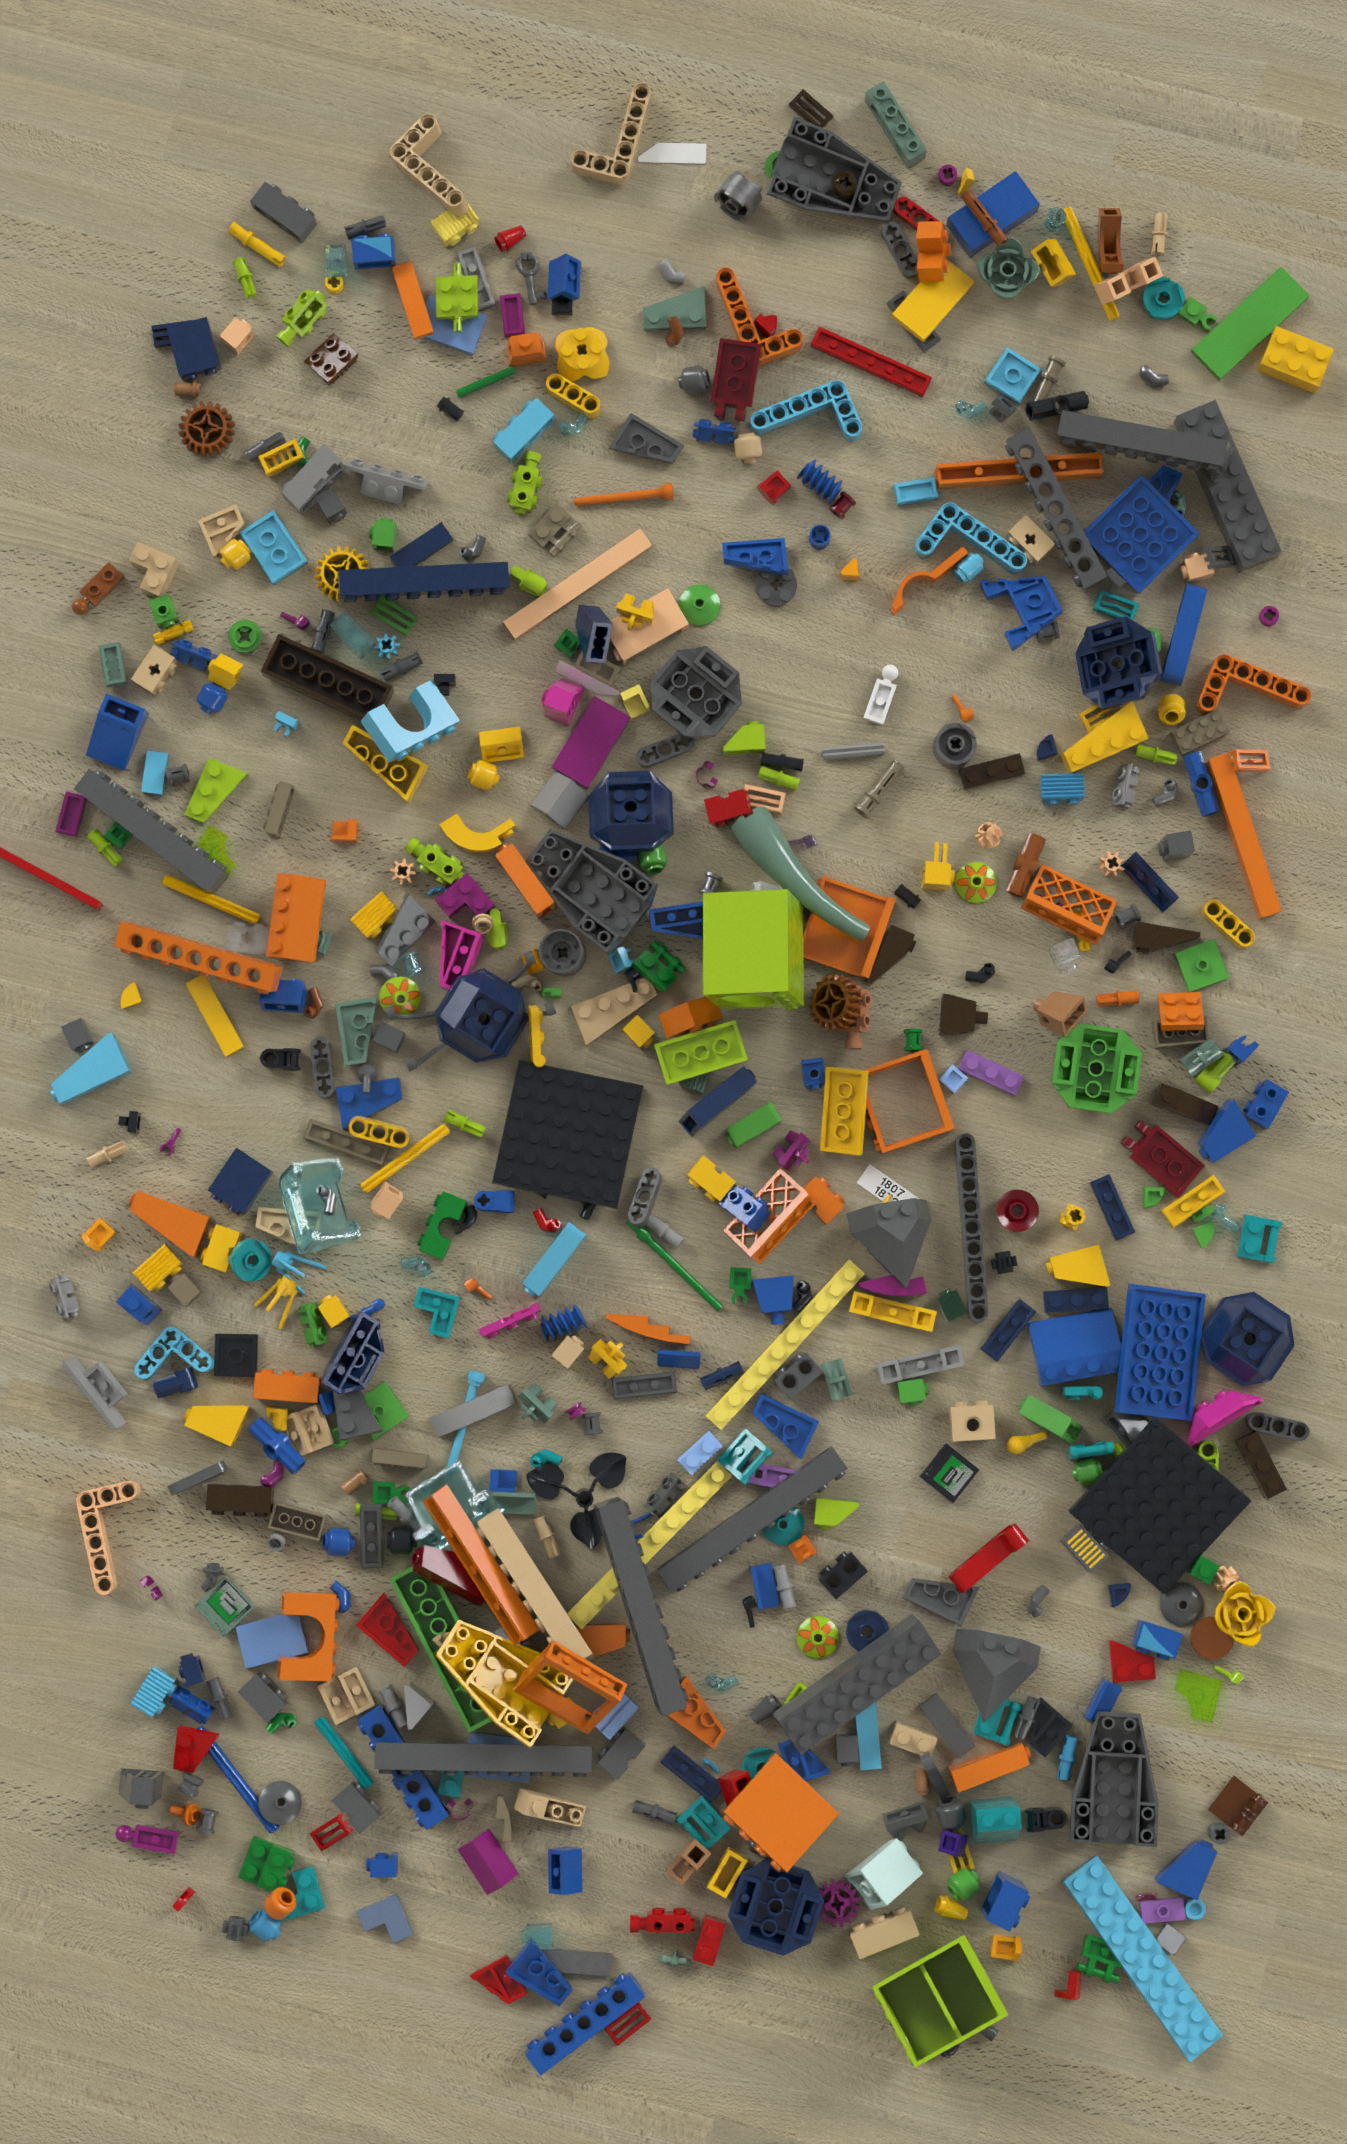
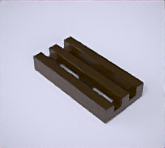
(823, 122)

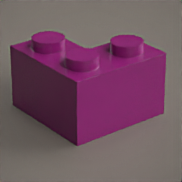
(464, 893)

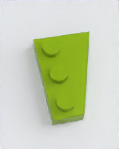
(212, 789)

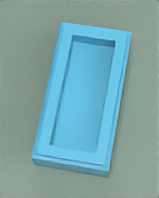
(916, 491)
(154, 773)

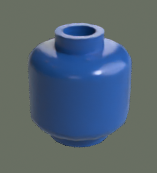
(212, 698)
(338, 1542)

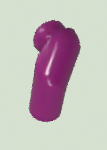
(273, 1477)

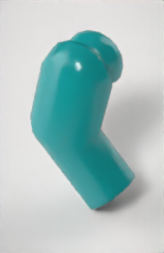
(545, 1456)

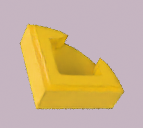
(966, 181)
(130, 996)
(278, 1416)

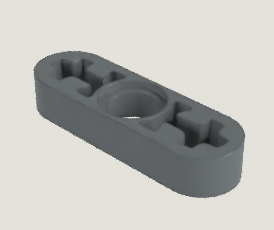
(888, 239)
(648, 749)
(326, 1051)
(644, 1181)
(197, 1478)
(934, 1775)

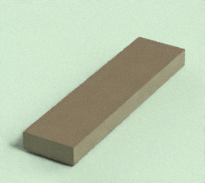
(346, 1142)

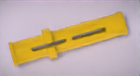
(249, 239)

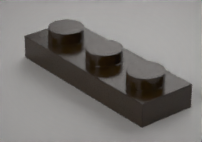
(992, 771)

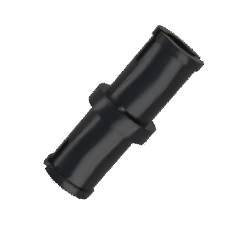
(782, 762)

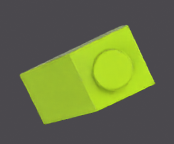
(747, 740)
(831, 1511)

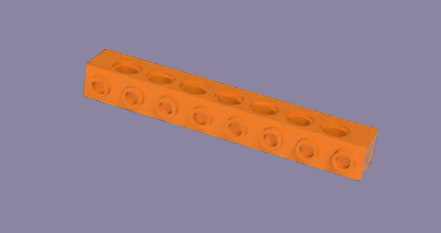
(127, 941)

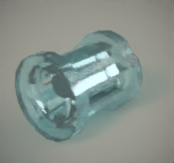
(1059, 215)
(412, 963)

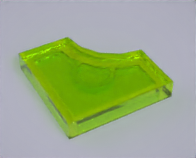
(214, 842)
(1201, 1693)

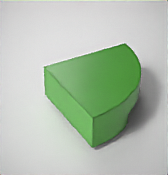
(551, 993)
(1152, 1196)
(1201, 1214)
(1204, 1233)

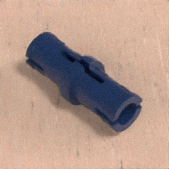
(722, 1375)

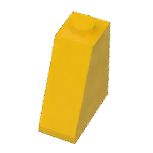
(1080, 1266)
(217, 1421)

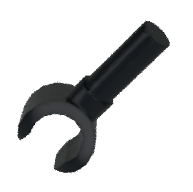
(1112, 966)
(632, 974)
(748, 1604)

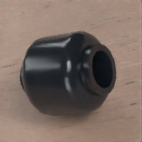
(401, 1540)

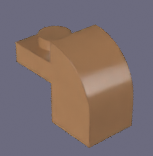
(688, 1861)

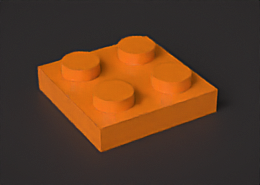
(1181, 1011)

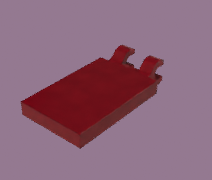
(735, 377)
(1163, 1158)

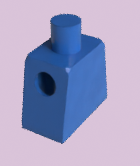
(774, 1296)
(138, 1305)

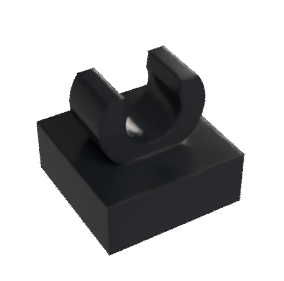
(445, 682)
(132, 1122)

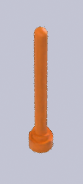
(664, 492)

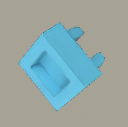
(285, 721)
(620, 959)

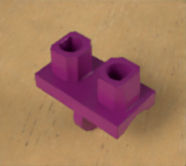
(796, 1152)

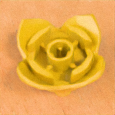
(592, 364)
(1256, 1613)

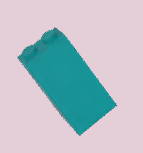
(995, 1819)

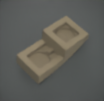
(504, 1813)

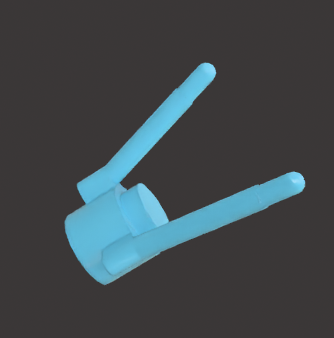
(283, 1261)

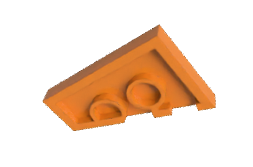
(698, 1717)

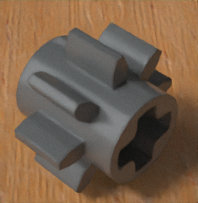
(235, 1928)

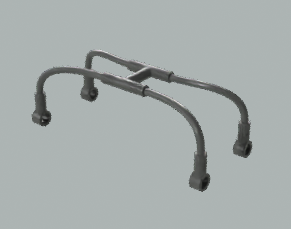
(411, 1064)

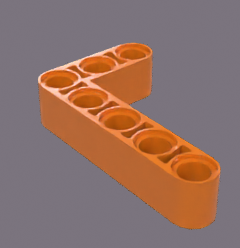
(747, 325)
(1249, 682)

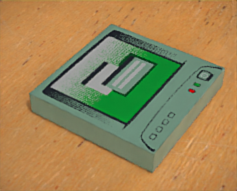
(225, 1606)

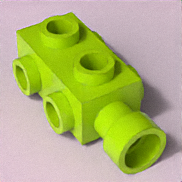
(302, 315)
(526, 487)
(438, 865)

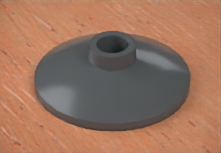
(1170, 1604)
(271, 1810)

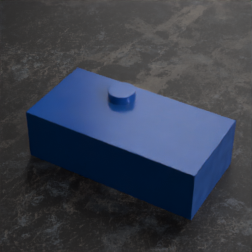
(1007, 202)

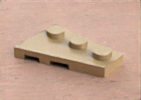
(276, 1224)

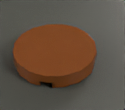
(1209, 1639)

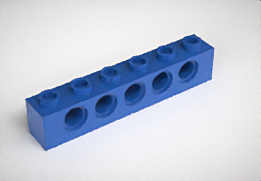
(438, 1810)
(544, 2061)

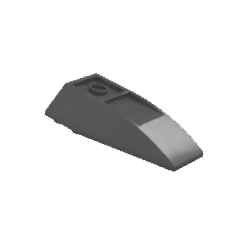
(811, 160)
(592, 888)
(1115, 1785)

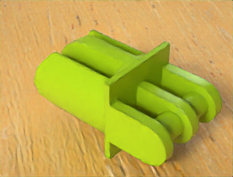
(529, 581)
(498, 935)

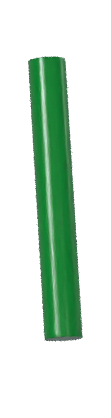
(485, 381)

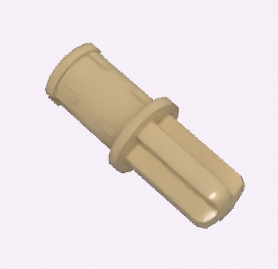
(1159, 233)
(107, 1153)
(547, 1536)

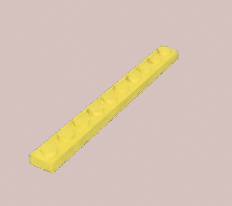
(785, 1344)
(653, 1540)

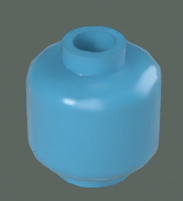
(264, 1926)

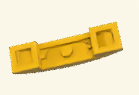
(893, 1311)

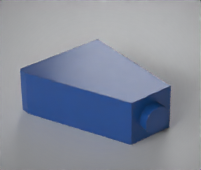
(1225, 1133)
(1189, 1869)

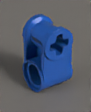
(500, 1201)

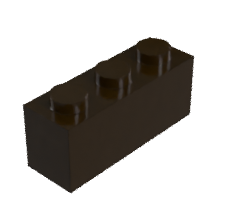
(1260, 1464)
(239, 1499)

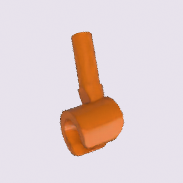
(965, 714)
(472, 1284)

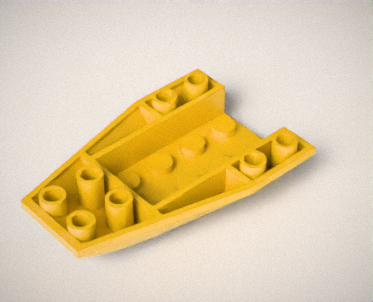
(490, 1671)

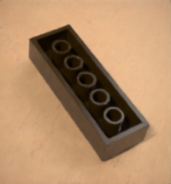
(324, 679)

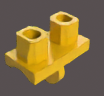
(626, 608)
(611, 1355)

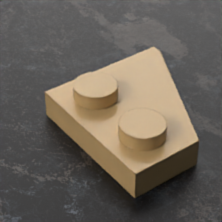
(221, 528)

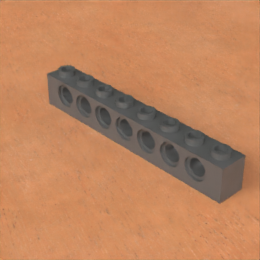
(1027, 440)

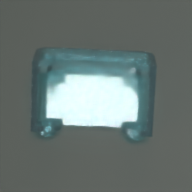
(305, 1209)

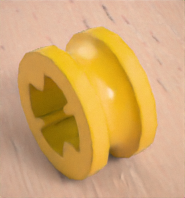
(336, 290)

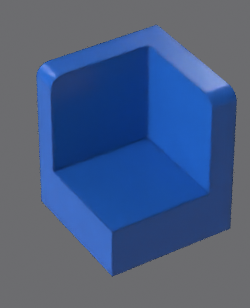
(503, 1480)

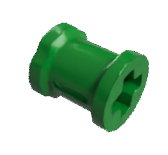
(913, 1040)

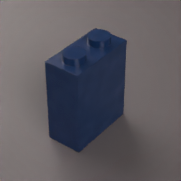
(194, 348)
(240, 1182)

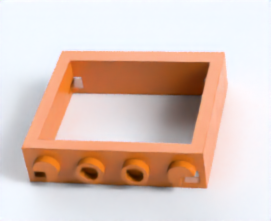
(937, 1095)
(579, 1670)

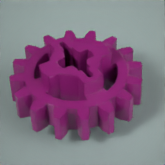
(847, 1901)

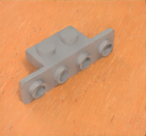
(384, 483)
(100, 1388)

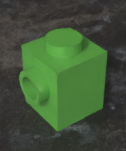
(383, 534)
(164, 611)
(912, 1391)

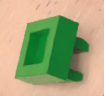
(568, 643)
(118, 835)

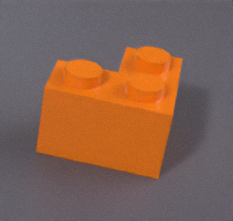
(933, 251)
(690, 1017)

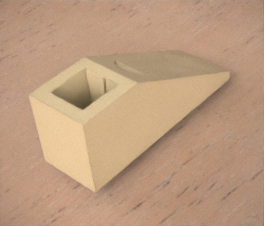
(549, 1807)

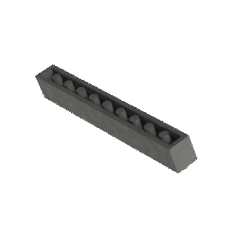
(751, 1519)
(482, 1757)

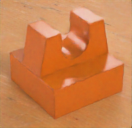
(802, 1549)

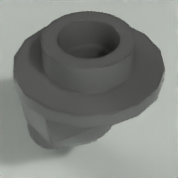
(366, 1075)
(212, 1571)

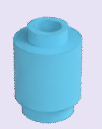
(968, 567)

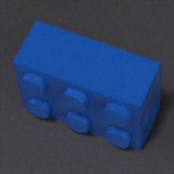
(1005, 1901)

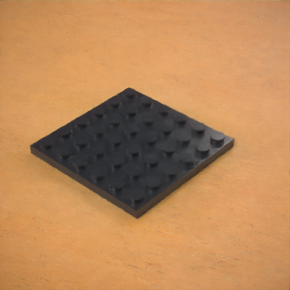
(567, 1134)
(1159, 1505)

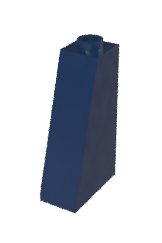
(717, 1101)

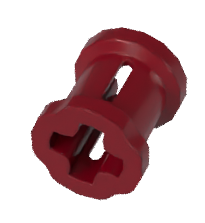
(842, 505)

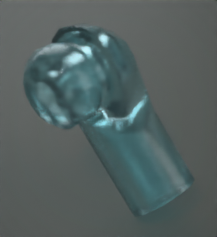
(573, 427)
(1225, 1220)

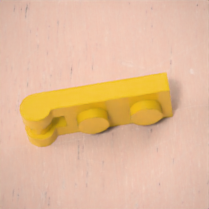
(535, 1036)

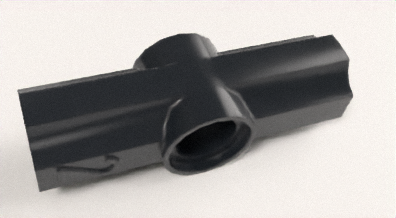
(1046, 407)

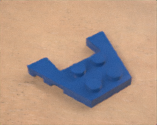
(1032, 601)

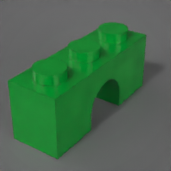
(446, 1207)

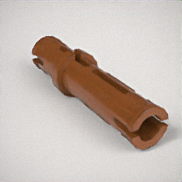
(990, 225)

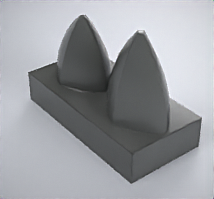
(899, 1819)

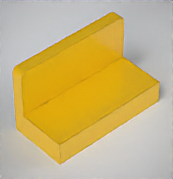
(501, 744)

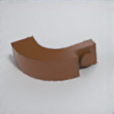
(1108, 240)

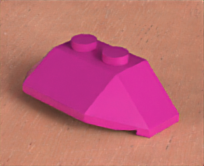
(1218, 1413)

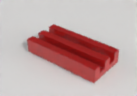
(342, 1824)
(642, 2011)

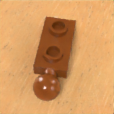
(97, 588)

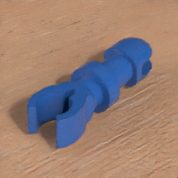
(377, 1305)

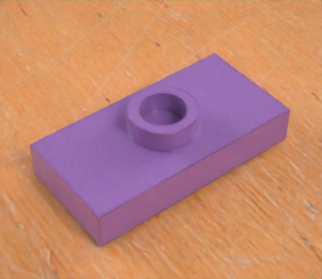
(1162, 1910)

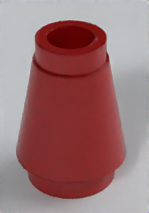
(509, 238)

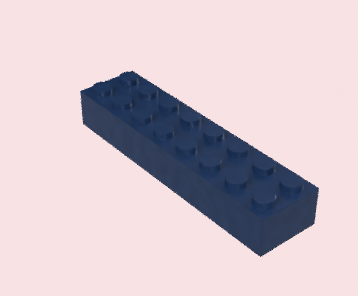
(423, 580)

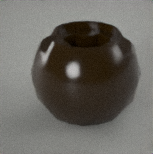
(838, 188)

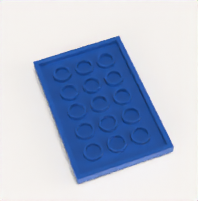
(1160, 1352)

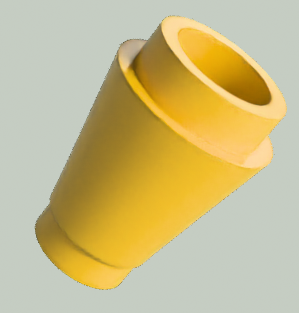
(950, 1908)

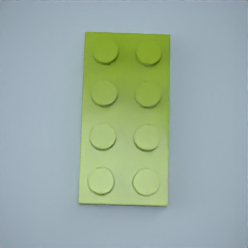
(701, 1052)

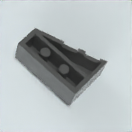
(140, 1786)

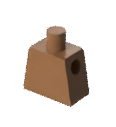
(1060, 1011)

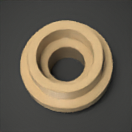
(482, 923)

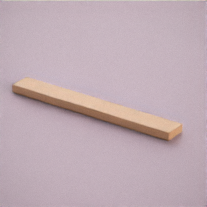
(577, 584)

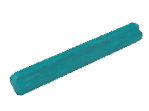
(343, 1752)

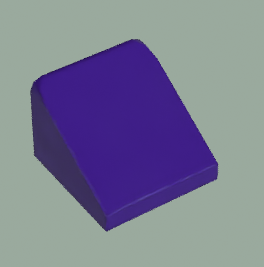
(953, 1843)

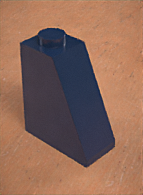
(593, 632)

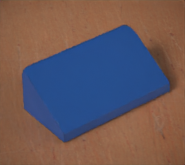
(678, 1359)

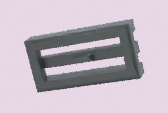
(1218, 549)

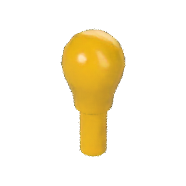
(1019, 1444)

